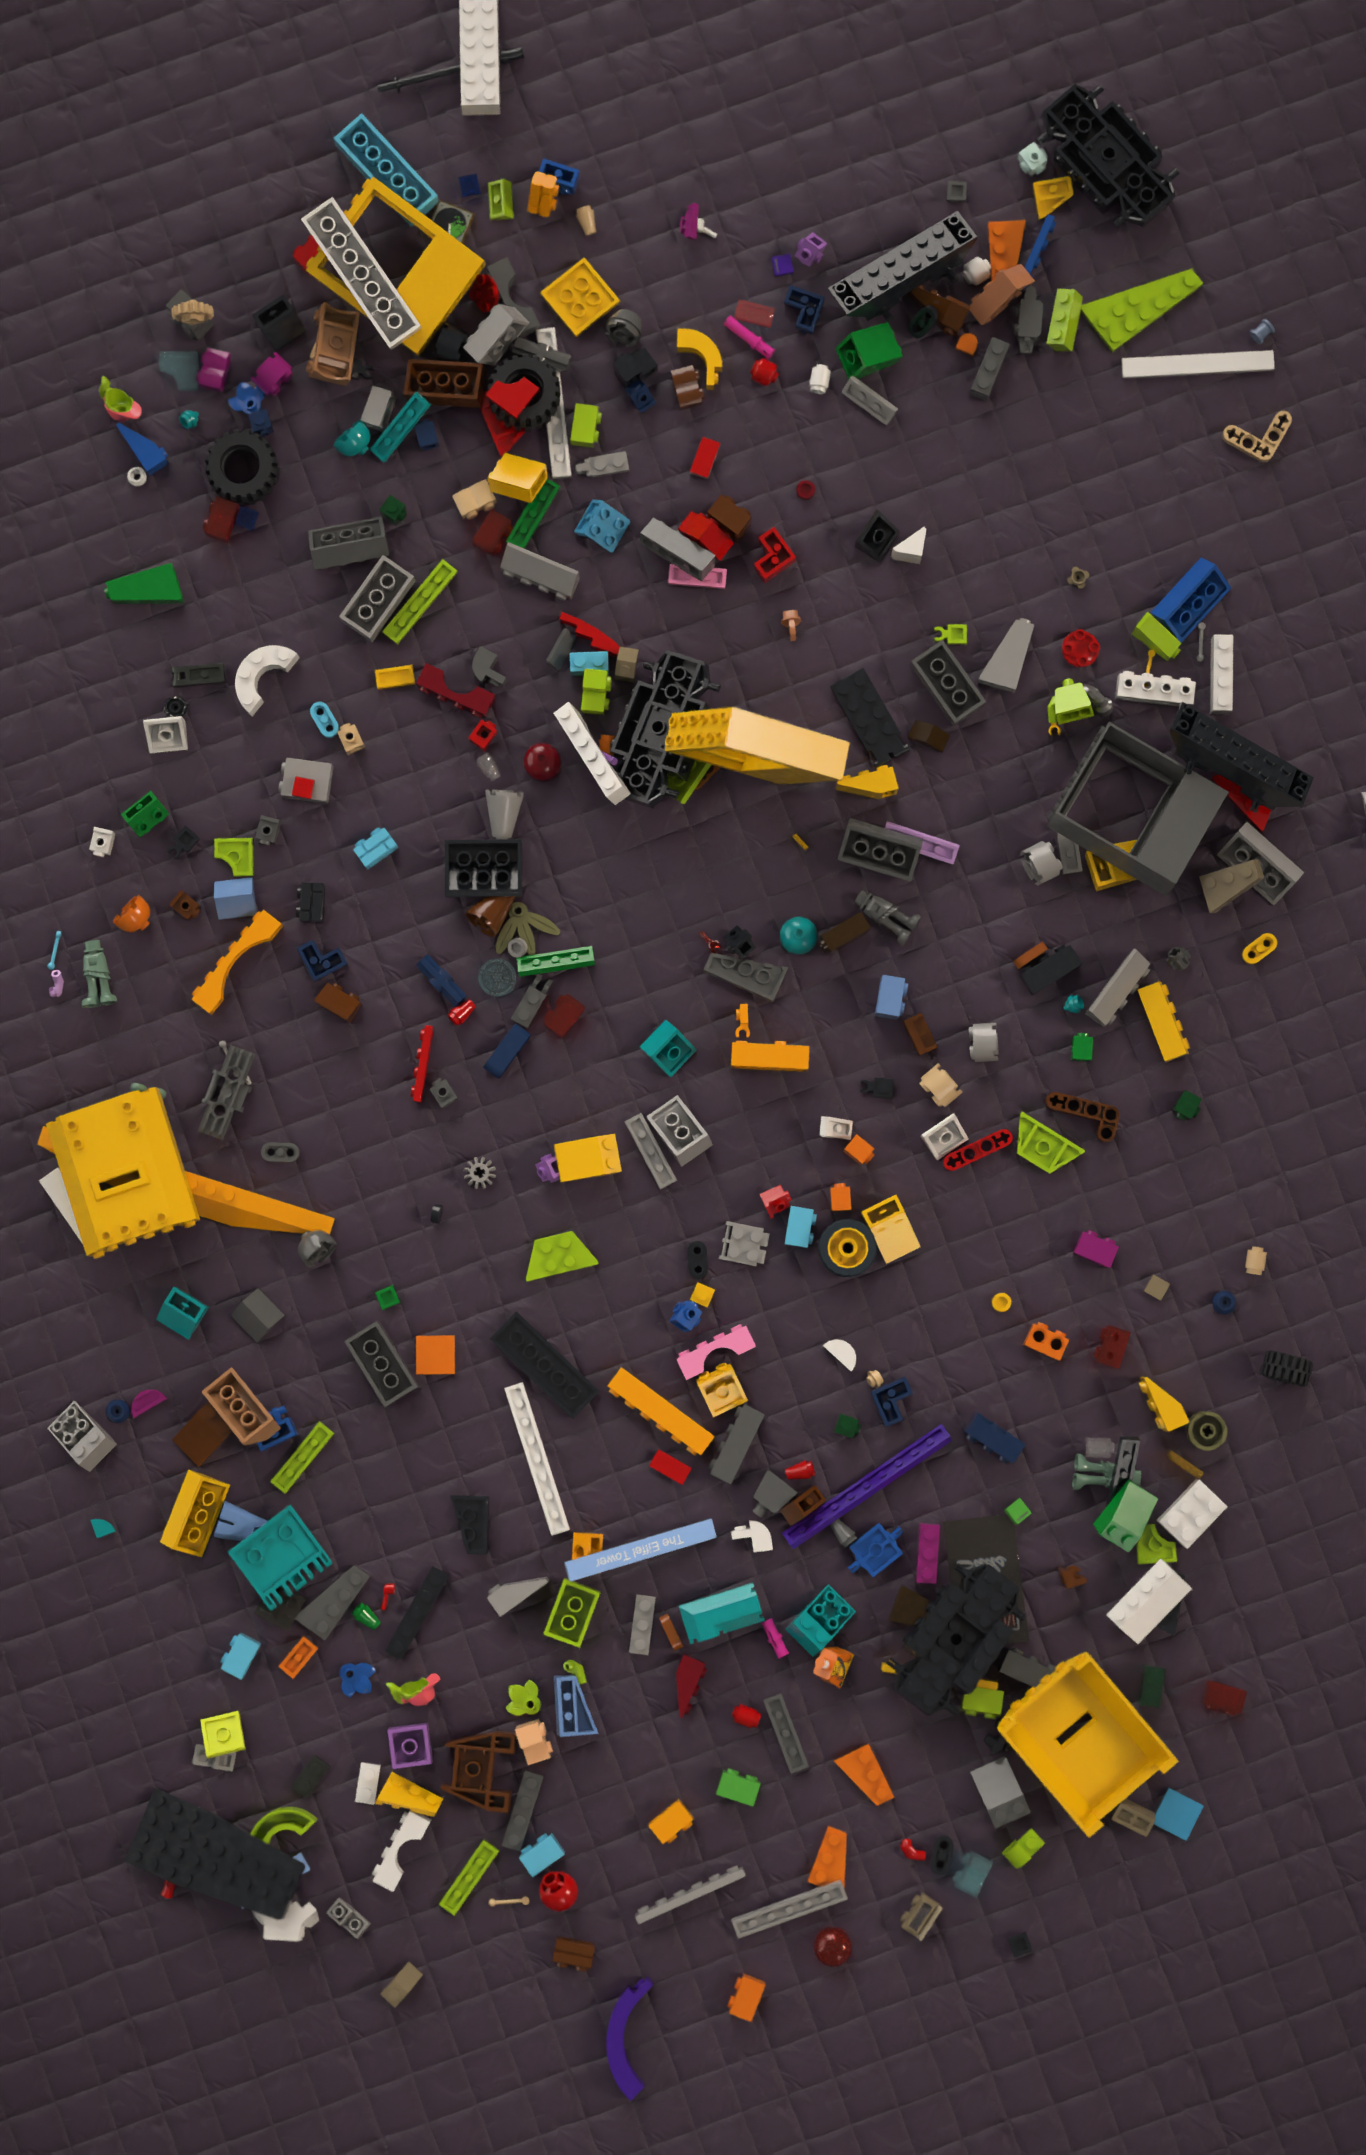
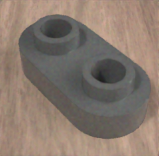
(280, 1152)

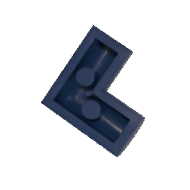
(810, 307)
(319, 965)
(886, 1398)

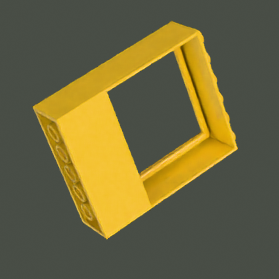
(434, 281)
(756, 746)

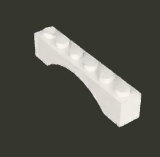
(591, 754)

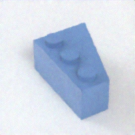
(571, 1709)

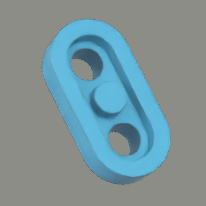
(324, 720)

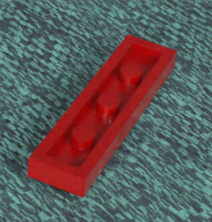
(423, 1056)

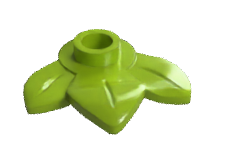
(521, 1697)

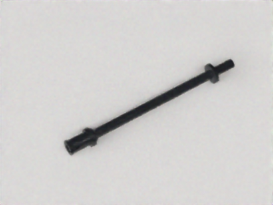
(504, 57)

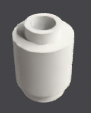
(819, 379)

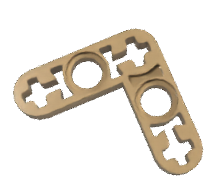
(1265, 443)

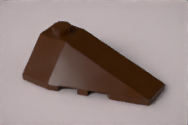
(950, 310)

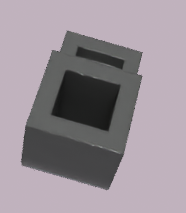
(482, 667)

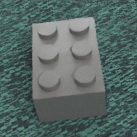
(496, 334)

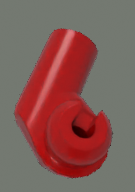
(910, 1852)

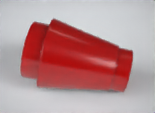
(461, 1012)
(802, 1470)

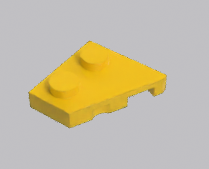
(1051, 194)

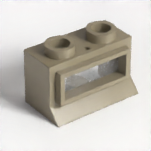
(921, 1915)

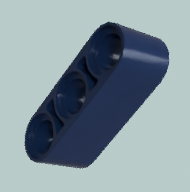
(507, 1051)

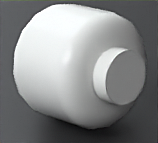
(976, 271)

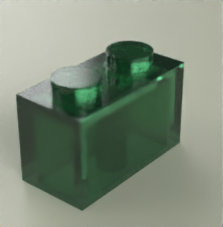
(1151, 1686)

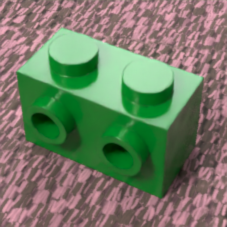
(145, 814)

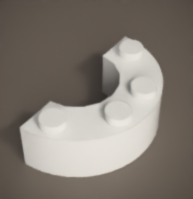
(256, 665)

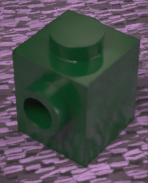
(393, 510)
(1187, 1106)
(847, 1426)

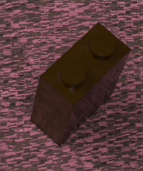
(844, 934)

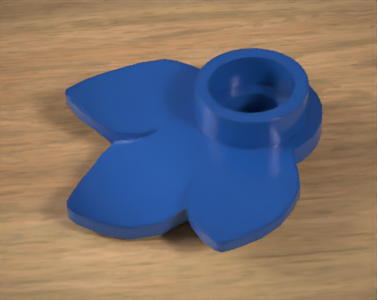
(245, 397)
(358, 1680)

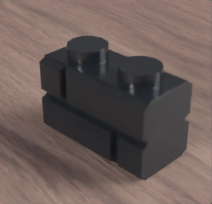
(311, 902)

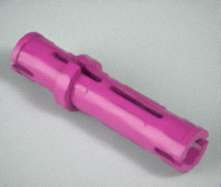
(754, 341)

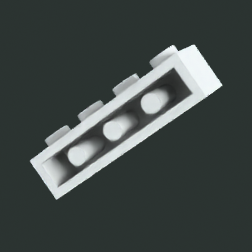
(1159, 690)

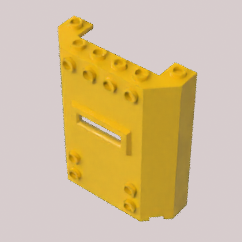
(113, 1141)
(1102, 1758)

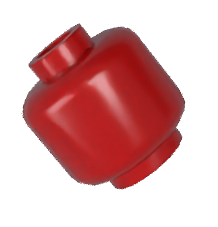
(764, 372)

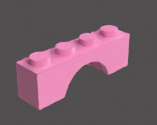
(693, 1362)

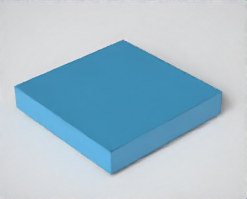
(1177, 1813)

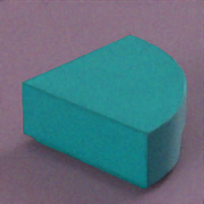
(102, 1527)

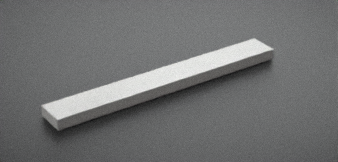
(1197, 364)
(556, 427)
(537, 1459)

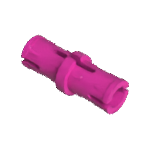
(775, 1638)

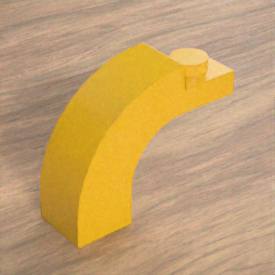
(701, 345)

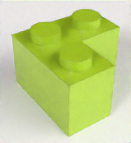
(595, 689)

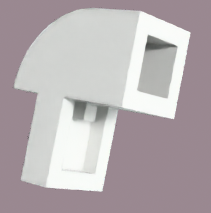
(758, 1532)

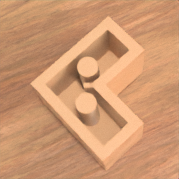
(533, 1741)

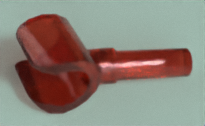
(711, 943)

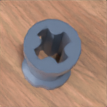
(1262, 331)

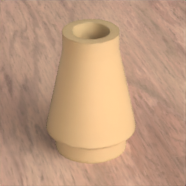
(586, 219)

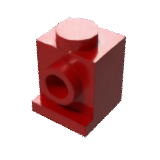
(476, 738)
(775, 1200)

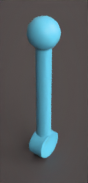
(51, 965)

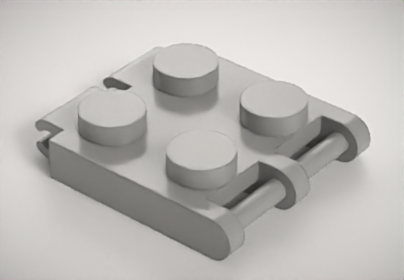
(744, 1244)

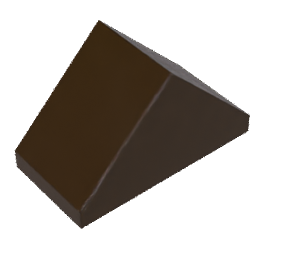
(929, 735)

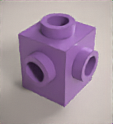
(810, 249)
(548, 1168)

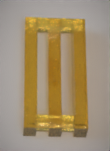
(1184, 1464)

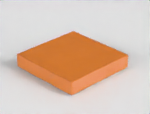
(435, 1354)

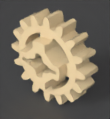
(192, 312)

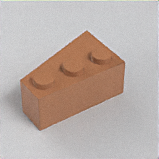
(999, 293)

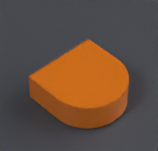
(967, 344)

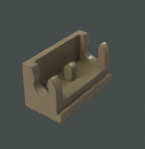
(1134, 1817)

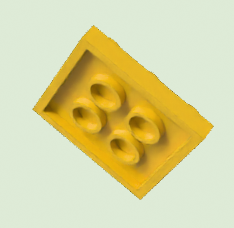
(580, 297)

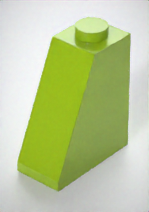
(1156, 637)

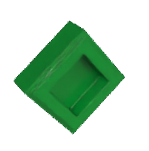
(387, 1297)

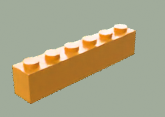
(661, 1411)

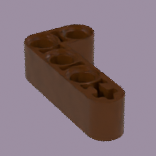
(1081, 1112)

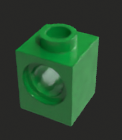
(1082, 1047)

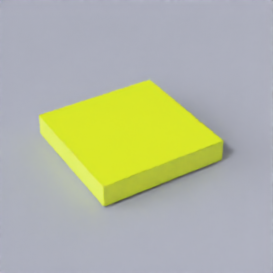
(222, 1734)

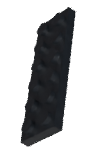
(544, 1365)

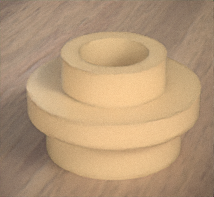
(874, 1379)

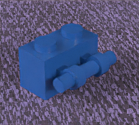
(286, 1432)

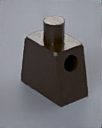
(908, 1606)

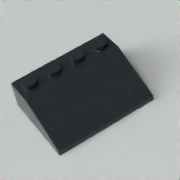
(483, 868)

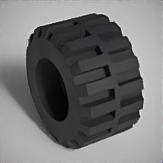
(1286, 1368)

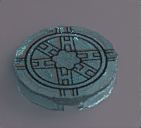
(497, 977)

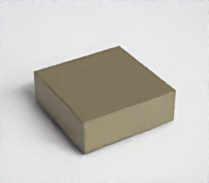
(1156, 1287)

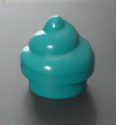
(189, 419)
(1074, 1004)

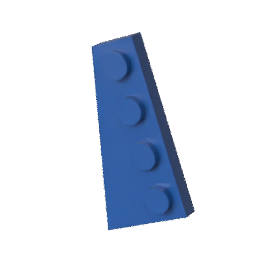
(1040, 244)

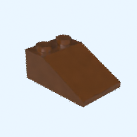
(203, 1434)

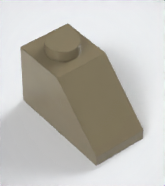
(626, 664)
(401, 1984)

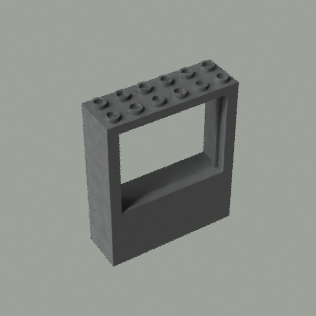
(1172, 828)

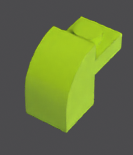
(1020, 1851)

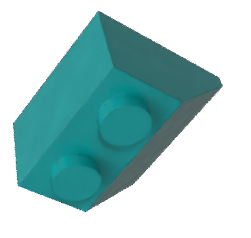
(668, 1048)

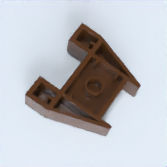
(475, 1769)

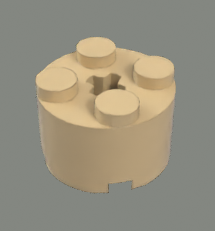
(940, 1085)

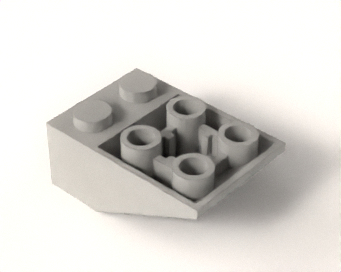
(81, 1436)

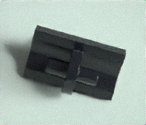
(996, 1743)

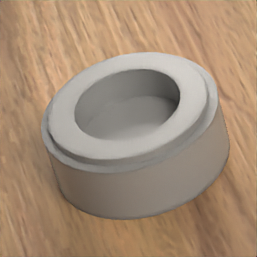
(517, 947)

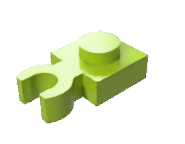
(955, 634)

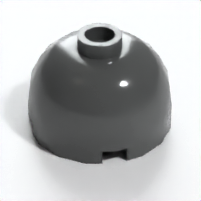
(315, 1246)

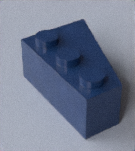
(994, 1438)

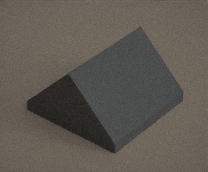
(257, 1315)

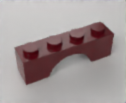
(477, 701)

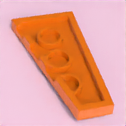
(1004, 244)

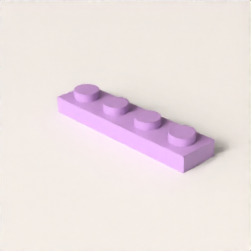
(931, 845)

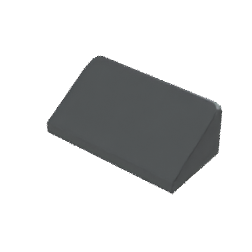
(561, 649)

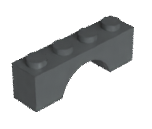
(504, 277)

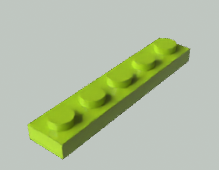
(420, 601)

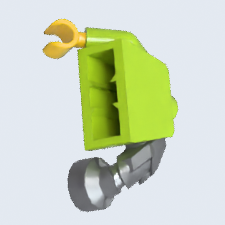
(1073, 704)

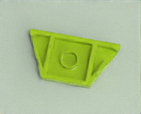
(1044, 1146)
(558, 1255)

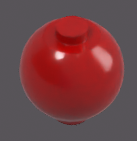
(558, 1891)

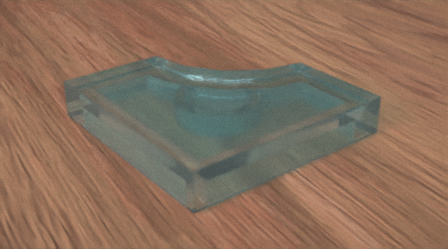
(182, 367)

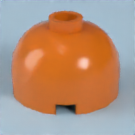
(133, 915)

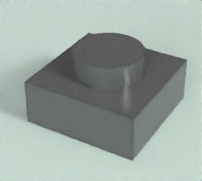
(956, 191)

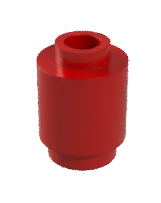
(746, 1716)

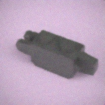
(1029, 321)

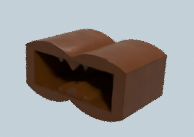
(687, 388)

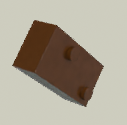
(446, 382)

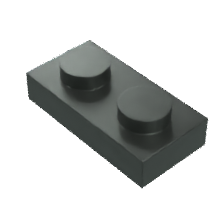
(310, 1776)

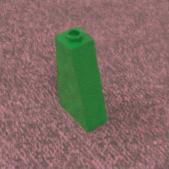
(150, 586)

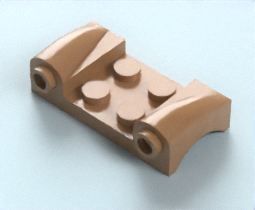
(334, 345)

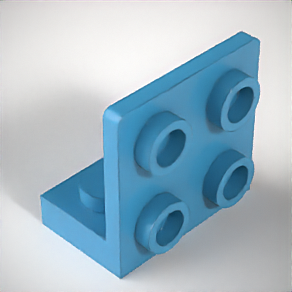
(602, 525)

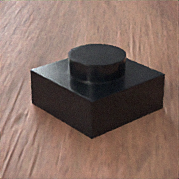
(1020, 1944)

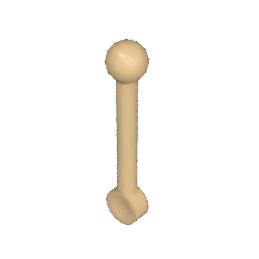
(525, 1900)

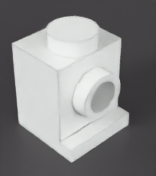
(108, 837)

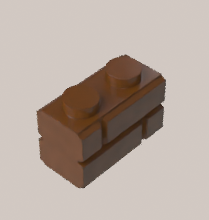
(573, 1953)

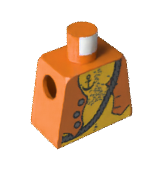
(833, 1665)

